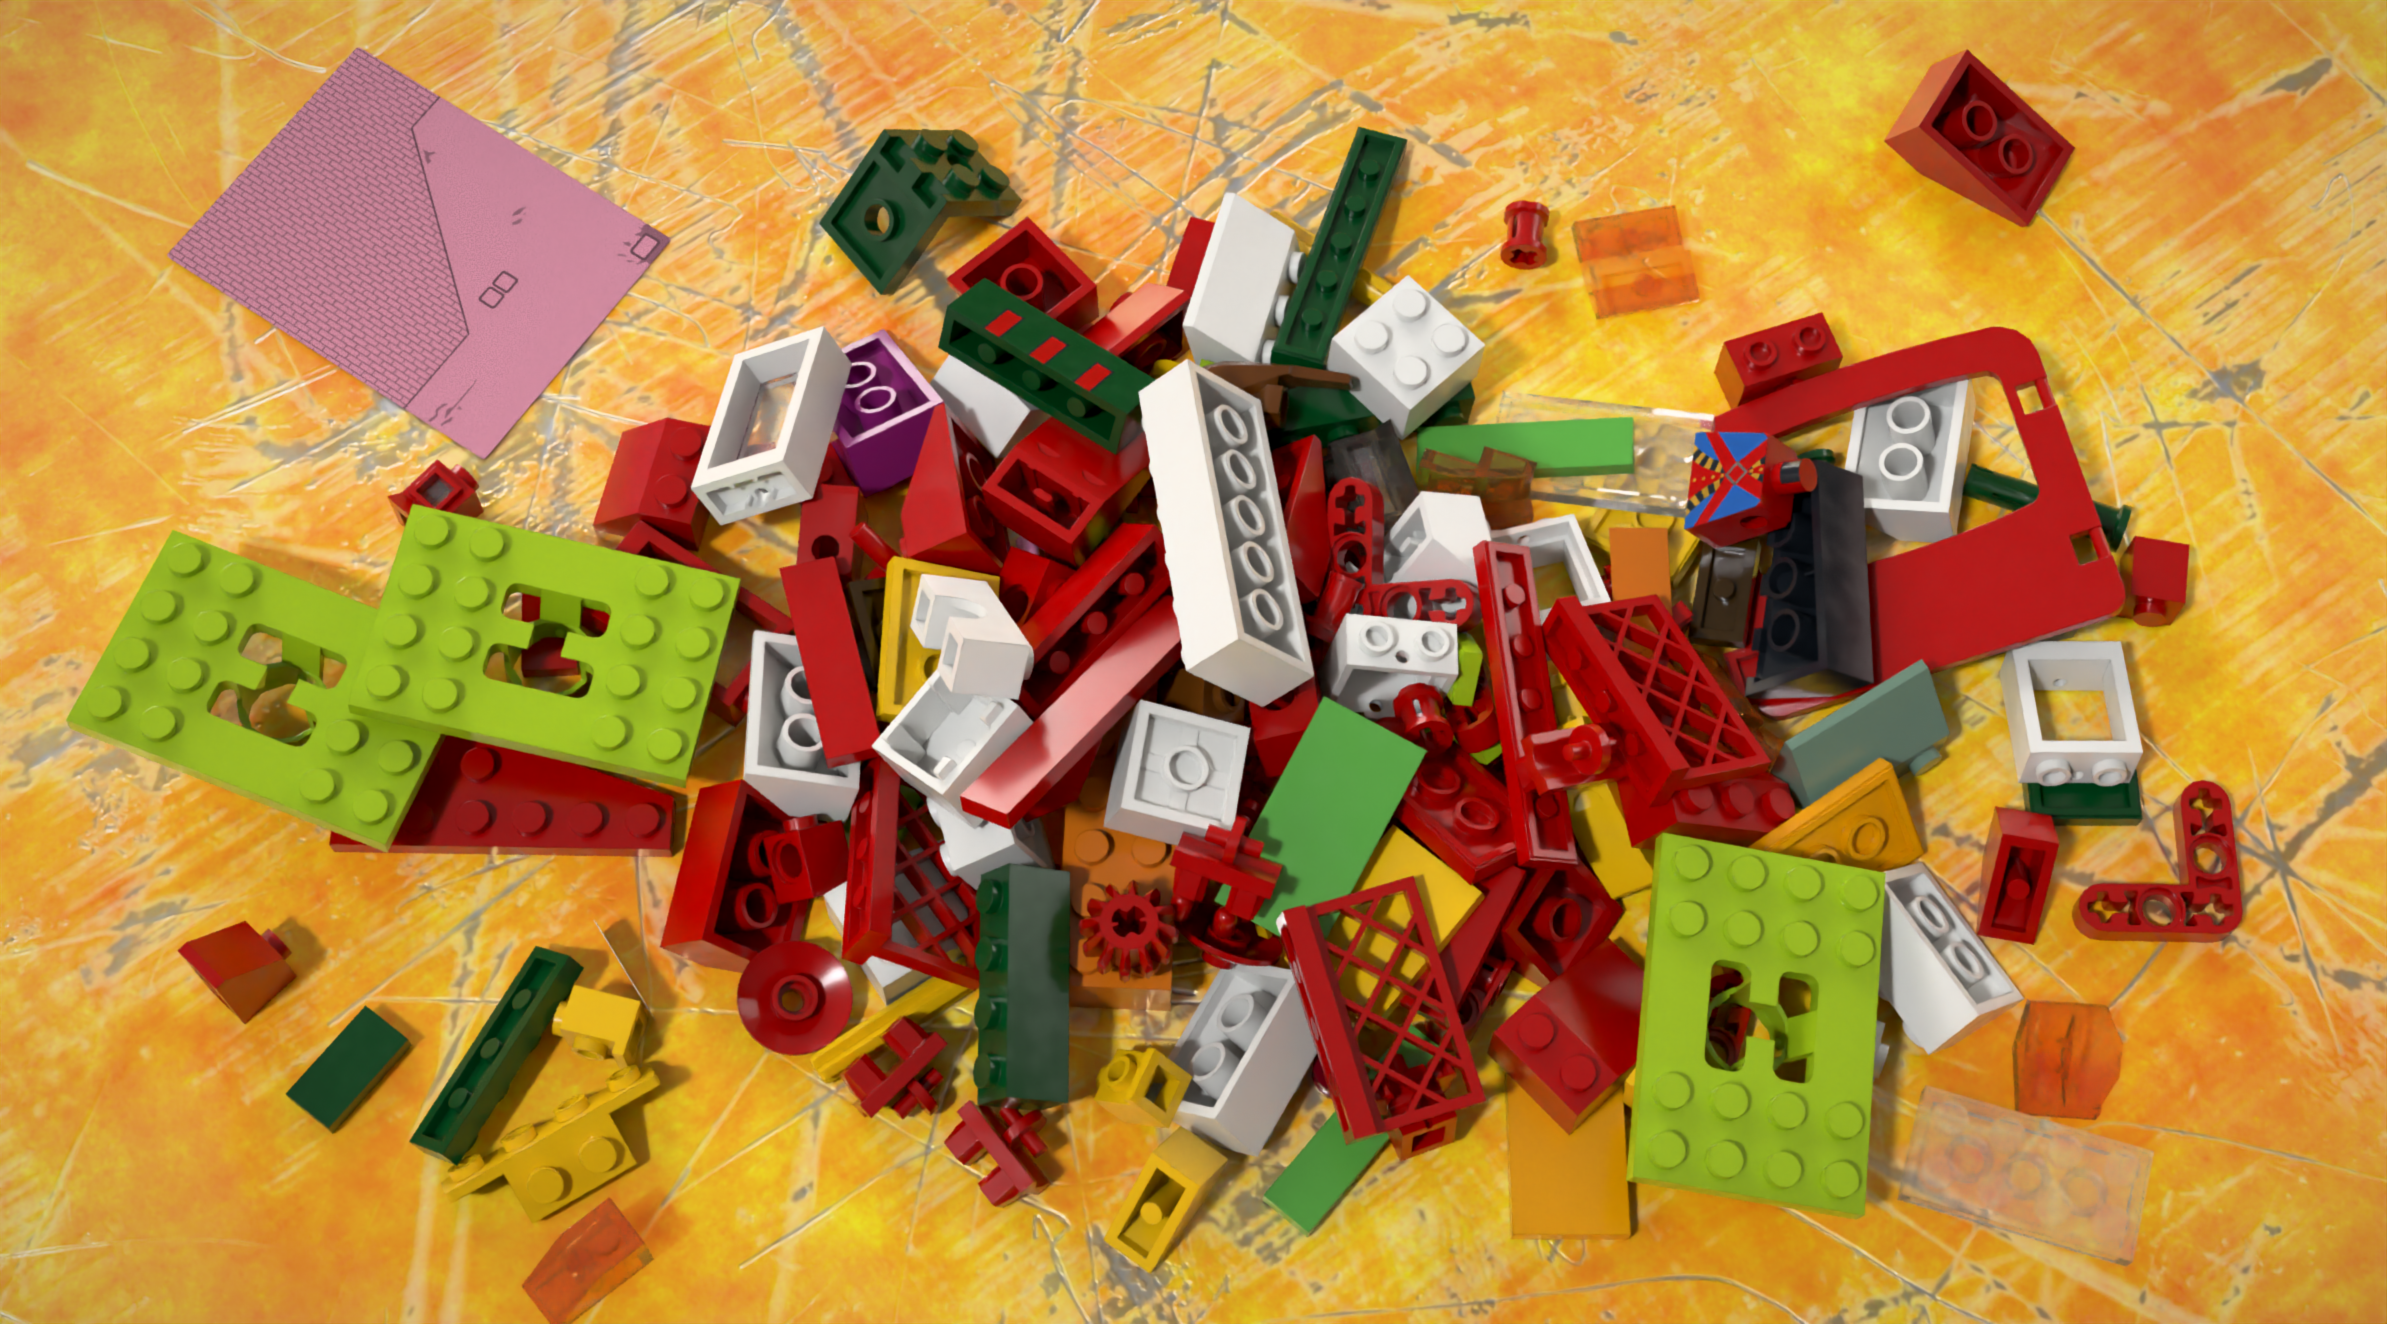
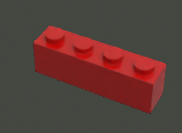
(1092, 612)

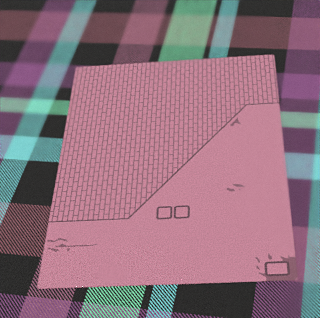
(420, 251)

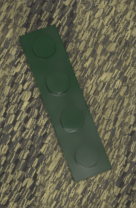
(496, 1055)

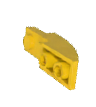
(1599, 815)

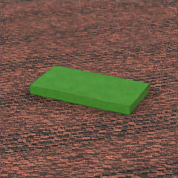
(1330, 810)

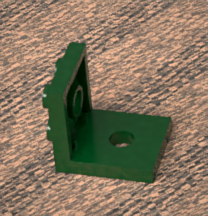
(920, 183)

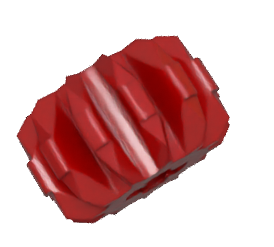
(1133, 949)

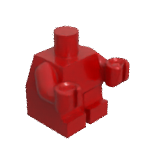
(1393, 1100)

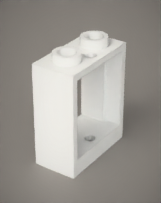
(1558, 541)
(1364, 666)
(2070, 668)

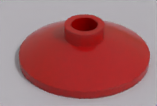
(1241, 949)
(809, 973)

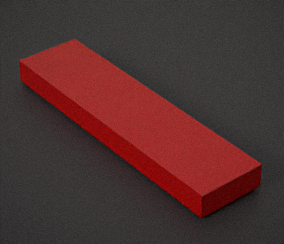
(830, 661)

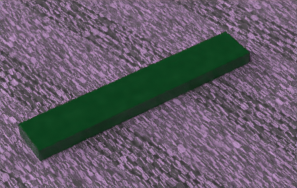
(1339, 250)

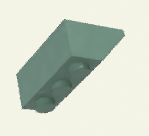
(1890, 722)

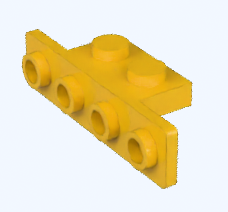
(563, 1155)

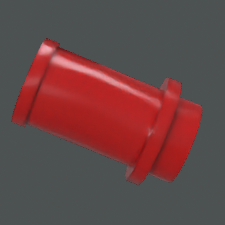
(1333, 605)

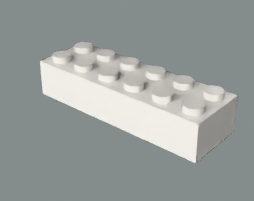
(1224, 535)

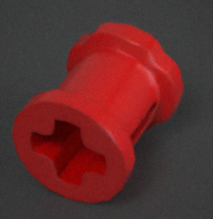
(1525, 235)
(1431, 717)

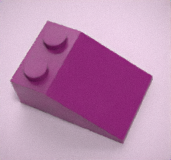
(881, 414)

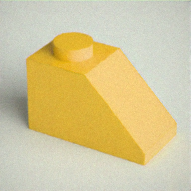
(1165, 1198)

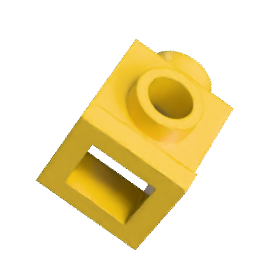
(601, 1025)
(1126, 1080)

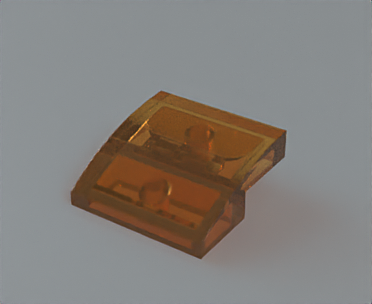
(1635, 262)
(1494, 479)

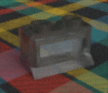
(1378, 460)

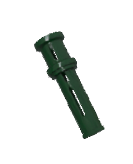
(2016, 493)

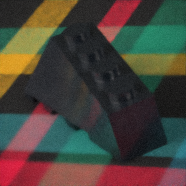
(1816, 596)

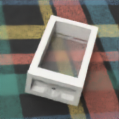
(772, 426)

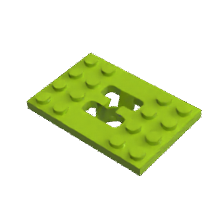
(186, 647)
(639, 682)
(1739, 1124)

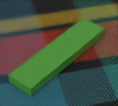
(1558, 446)
(1328, 1166)

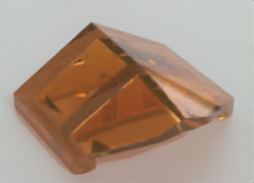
(2065, 1059)

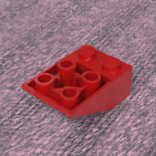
(1065, 489)

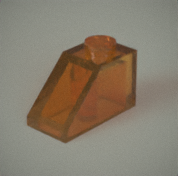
(586, 1264)

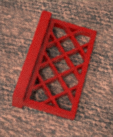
(1608, 694)
(873, 892)
(1331, 1025)

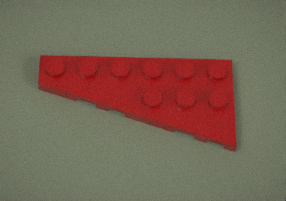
(526, 804)

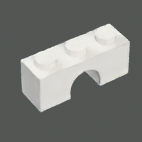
(976, 636)

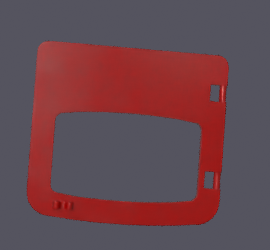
(1988, 584)

